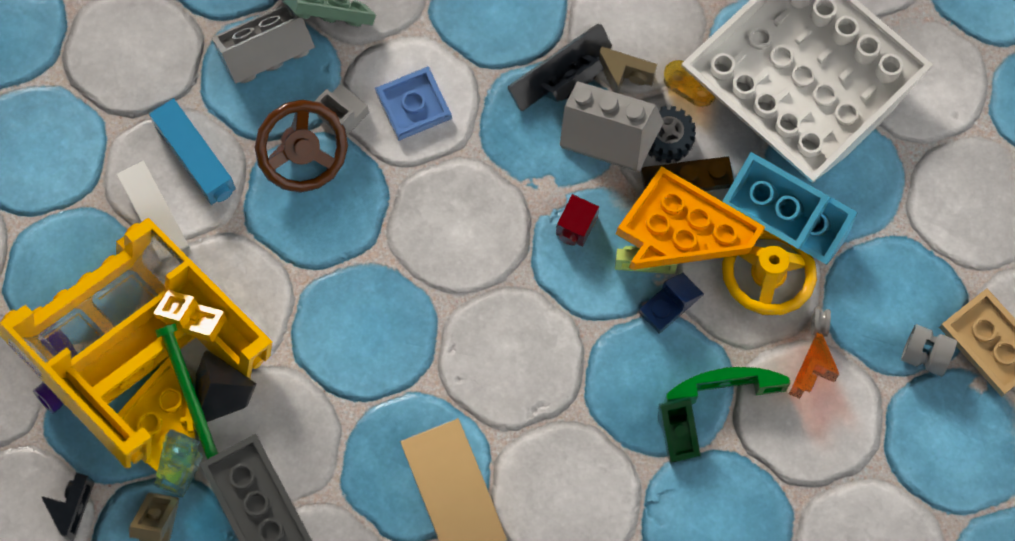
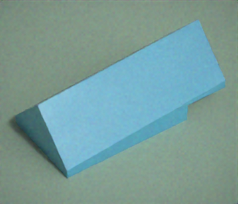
(790, 208)

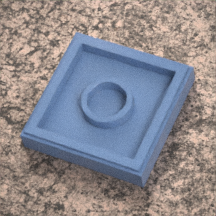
(413, 103)

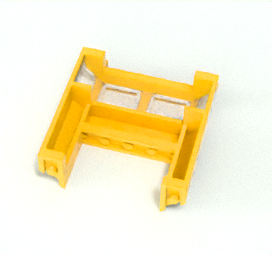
(104, 339)

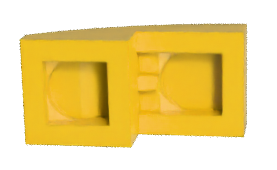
(190, 316)

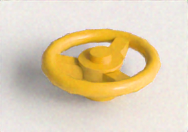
(770, 272)

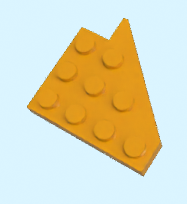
(684, 224)

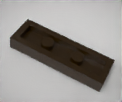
(704, 173)

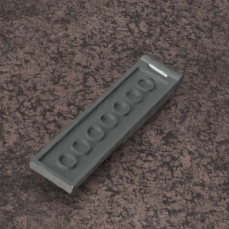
(253, 494)

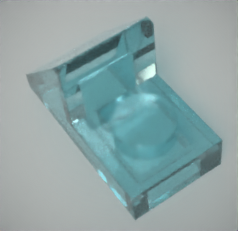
(178, 463)

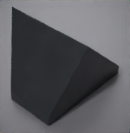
(221, 387)

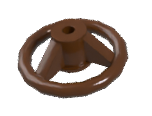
(300, 145)

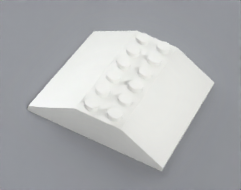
(808, 75)

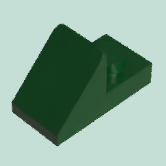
(679, 429)

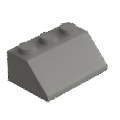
(263, 43)
(609, 126)

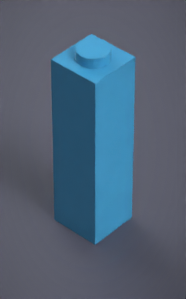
(193, 152)

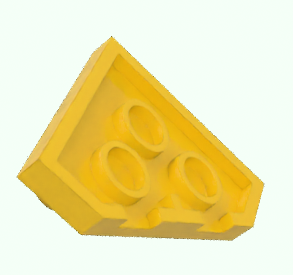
(159, 408)

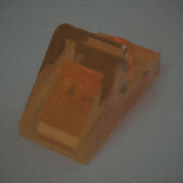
(817, 361)

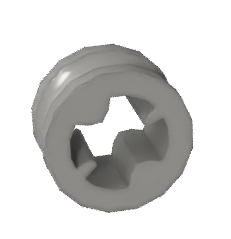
(820, 322)

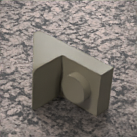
(621, 66)
(154, 518)

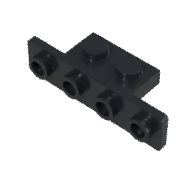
(562, 70)

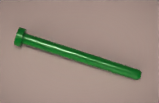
(187, 388)

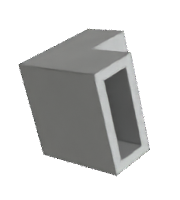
(346, 106)

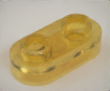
(687, 86)

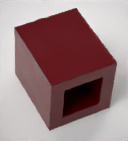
(577, 221)

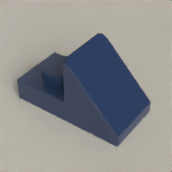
(671, 302)

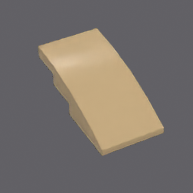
(452, 485)

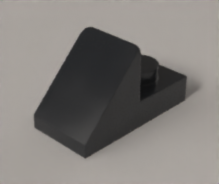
(69, 514)

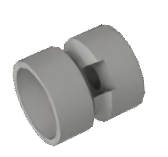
(939, 354)

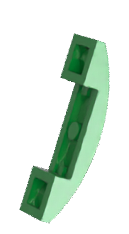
(764, 382)

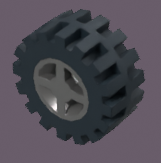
(683, 133)

